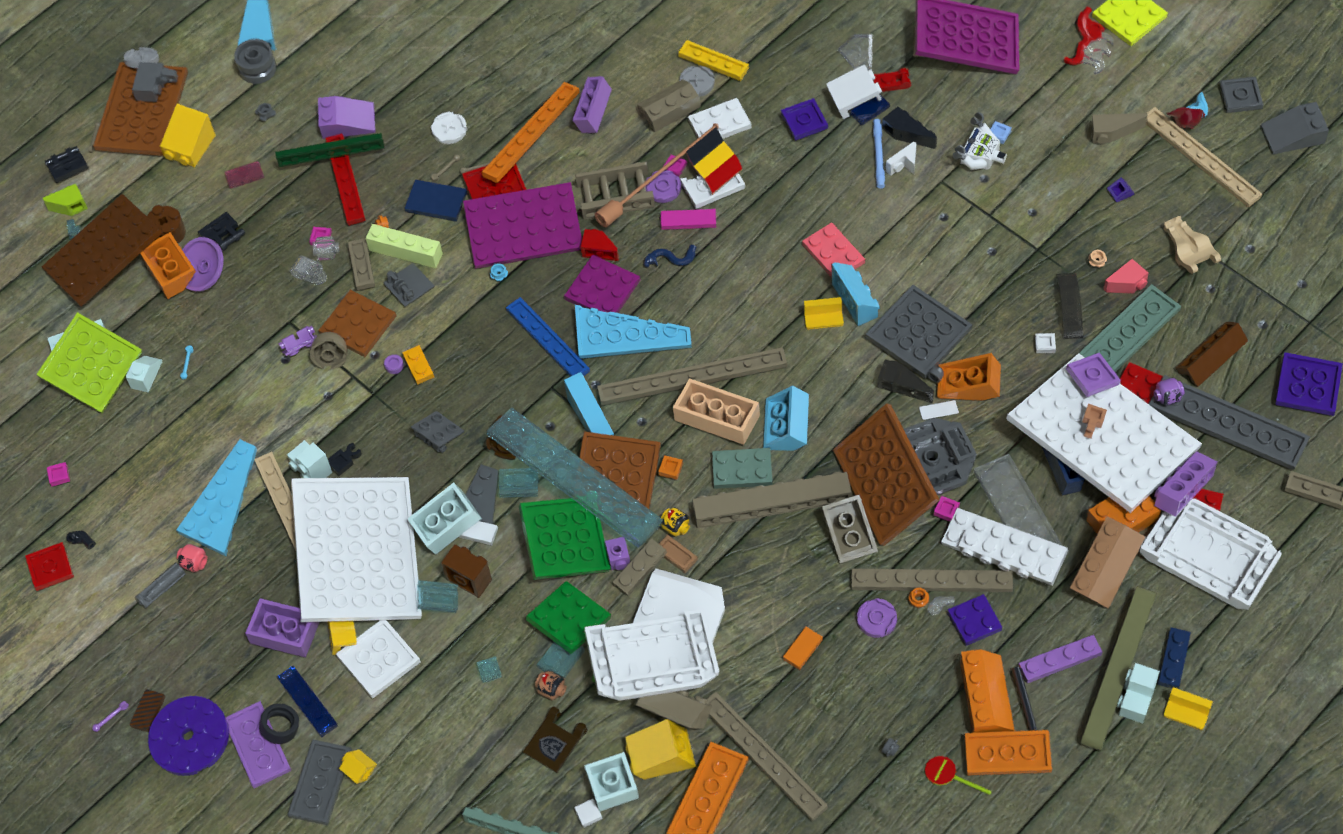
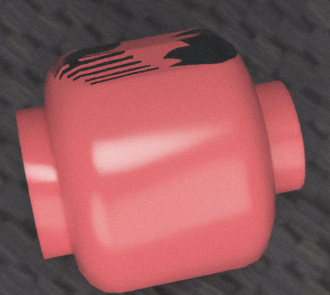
(192, 558)

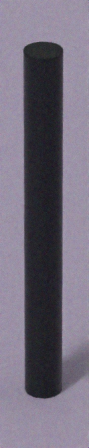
(1024, 698)

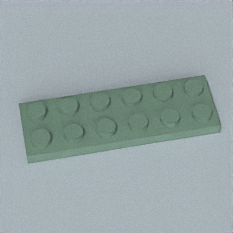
(1133, 327)

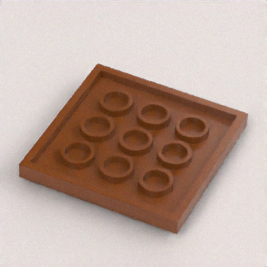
(624, 461)

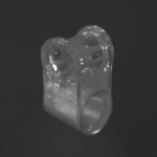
(308, 270)

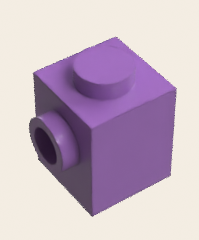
(617, 553)

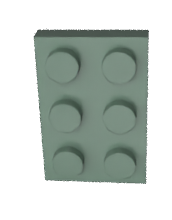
(742, 468)

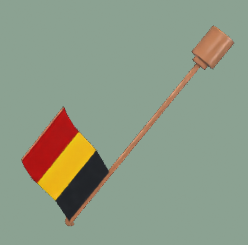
(708, 156)

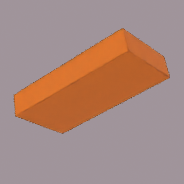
(802, 648)

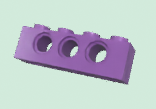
(1185, 483)

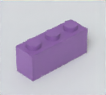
(592, 104)

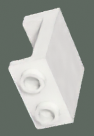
(853, 89)

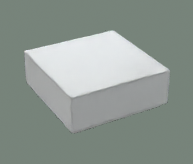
(1045, 343)
(588, 813)

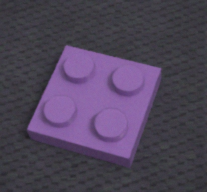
(1093, 374)

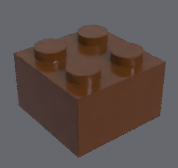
(467, 570)

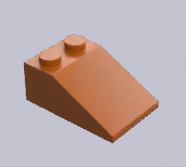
(971, 378)

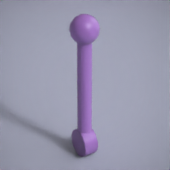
(123, 705)

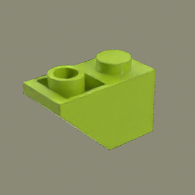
(66, 201)

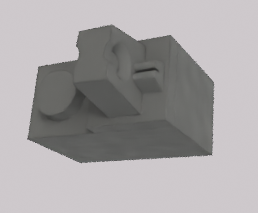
(150, 80)

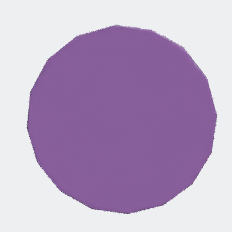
(665, 186)
(877, 618)

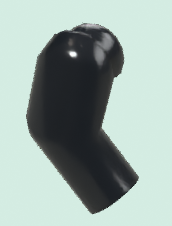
(80, 537)

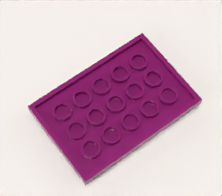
(967, 34)
(523, 225)

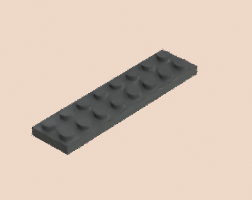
(1236, 426)

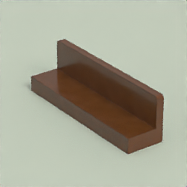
(1213, 352)

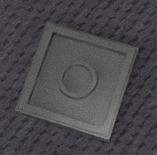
(1241, 94)

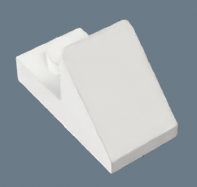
(905, 157)

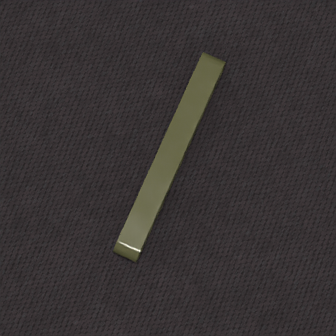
(1118, 668)

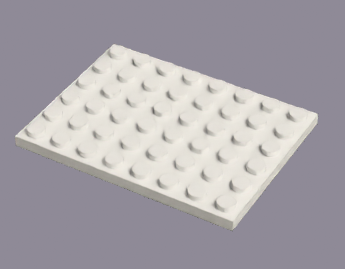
(1125, 456)
(355, 549)

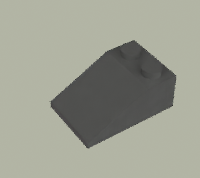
(1296, 129)

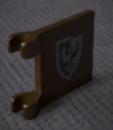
(552, 743)

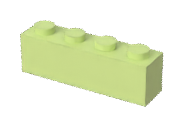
(404, 246)

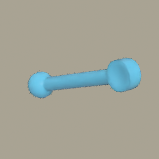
(189, 349)

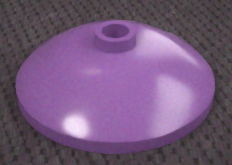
(207, 261)

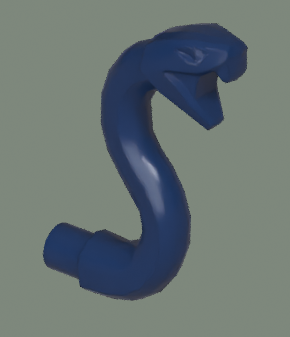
(651, 257)

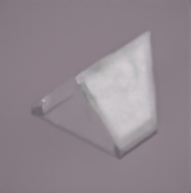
(858, 50)

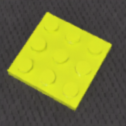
(1129, 18)

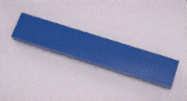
(547, 338)

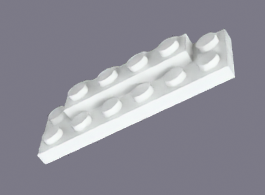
(1004, 546)

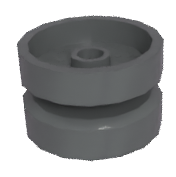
(255, 61)

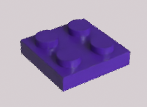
(804, 119)
(974, 620)

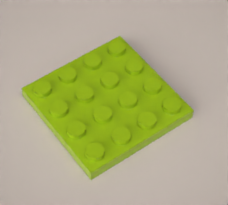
(89, 362)

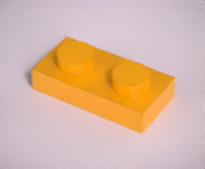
(418, 364)

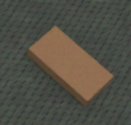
(678, 554)

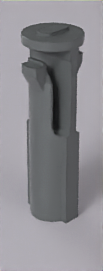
(160, 585)

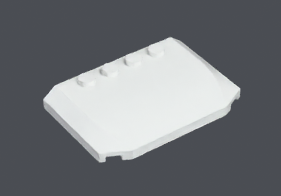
(1212, 553)
(673, 594)
(652, 656)

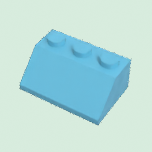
(854, 293)
(786, 420)

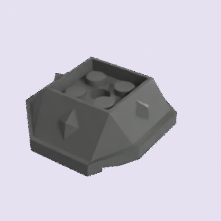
(949, 446)

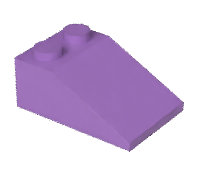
(345, 116)

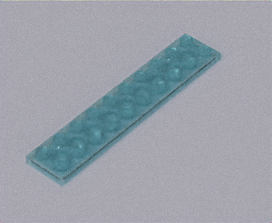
(575, 477)

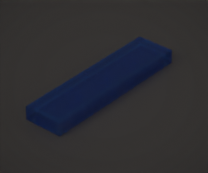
(307, 701)

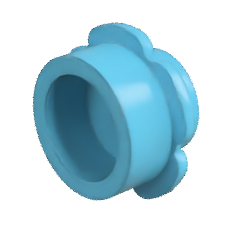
(498, 268)

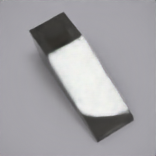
(900, 380)

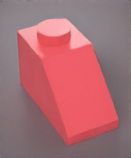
(1127, 279)

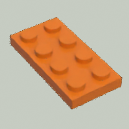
(1008, 752)

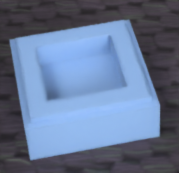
(1000, 131)

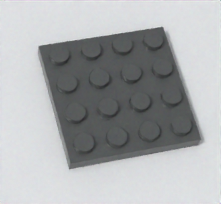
(918, 331)

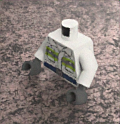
(981, 147)

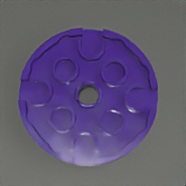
(192, 755)

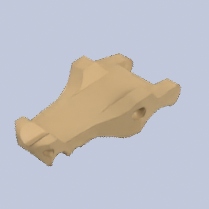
(1189, 245)

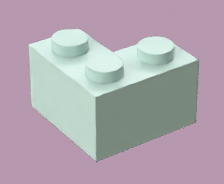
(309, 461)
(1140, 688)

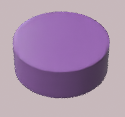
(393, 364)

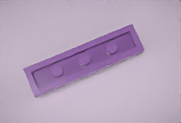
(1060, 659)

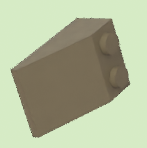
(849, 528)

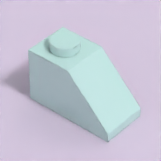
(143, 373)

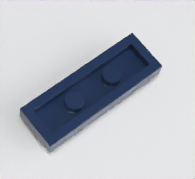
(1174, 658)

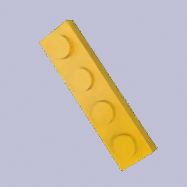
(713, 60)

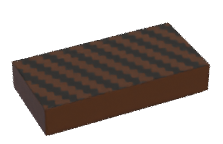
(147, 710)

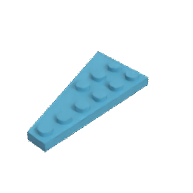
(619, 334)
(218, 507)

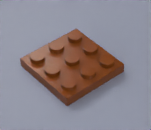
(359, 322)

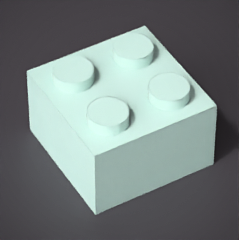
(611, 781)

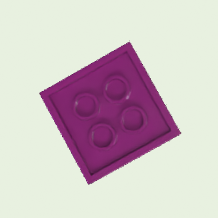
(602, 286)

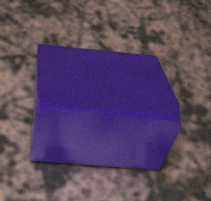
(1120, 190)

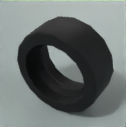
(279, 710)

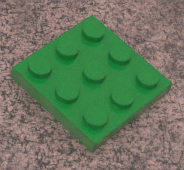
(566, 615)

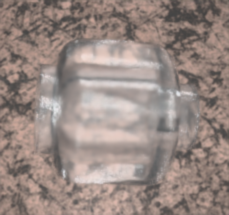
(325, 248)

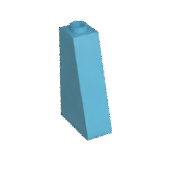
(257, 23)
(585, 405)

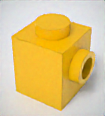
(357, 766)

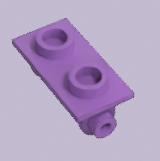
(293, 345)

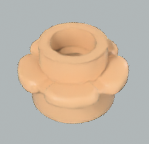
(1097, 254)

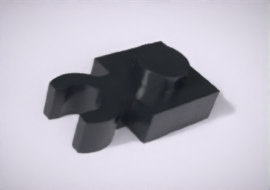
(342, 460)

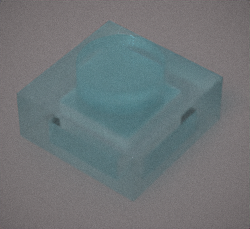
(73, 229)
(489, 669)

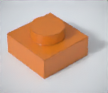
(670, 467)

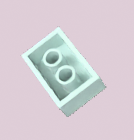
(444, 518)

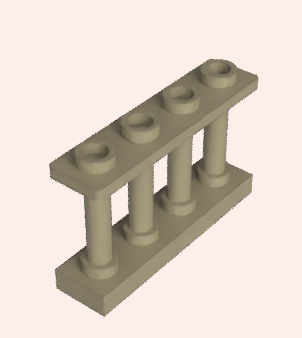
(639, 201)

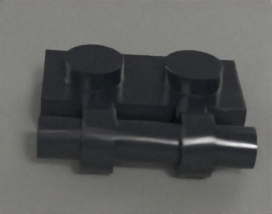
(66, 164)
(219, 228)

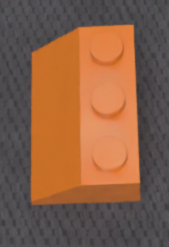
(168, 265)

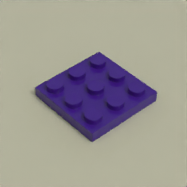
(1309, 384)

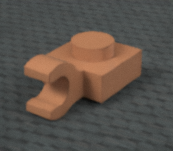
(1094, 418)

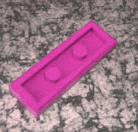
(688, 219)

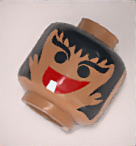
(550, 685)

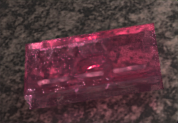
(244, 174)

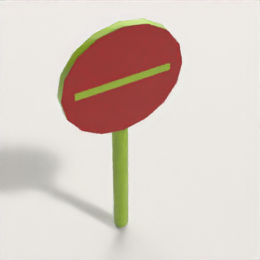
(942, 771)

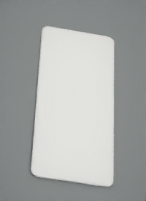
(938, 410)

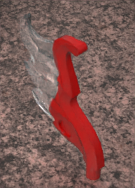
(1093, 43)

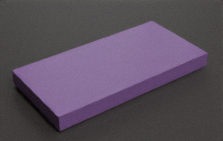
(259, 757)

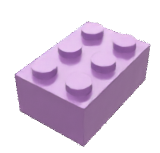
(280, 628)

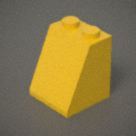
(187, 136)
(660, 750)

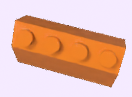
(986, 691)

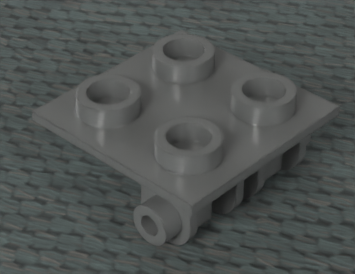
(408, 284)
(436, 431)

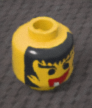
(675, 522)

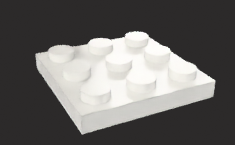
(378, 658)

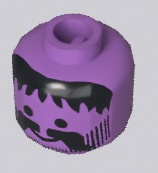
(1169, 391)

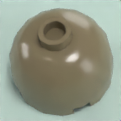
(328, 350)

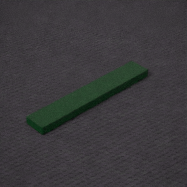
(330, 149)

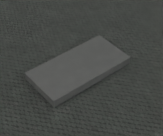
(319, 783)

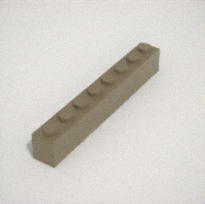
(771, 499)

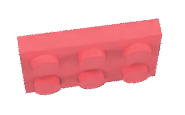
(832, 246)

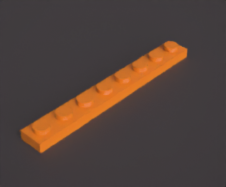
(530, 132)

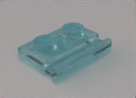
(518, 482)
(437, 596)
(559, 660)

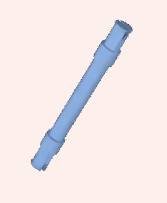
(880, 173)

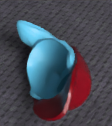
(1190, 116)

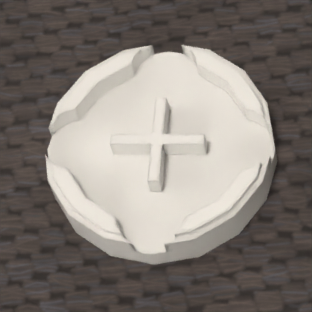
(449, 128)

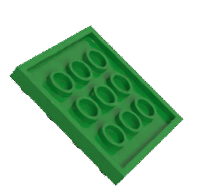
(563, 539)

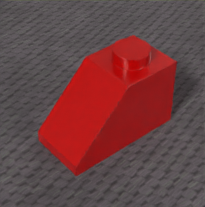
(599, 245)

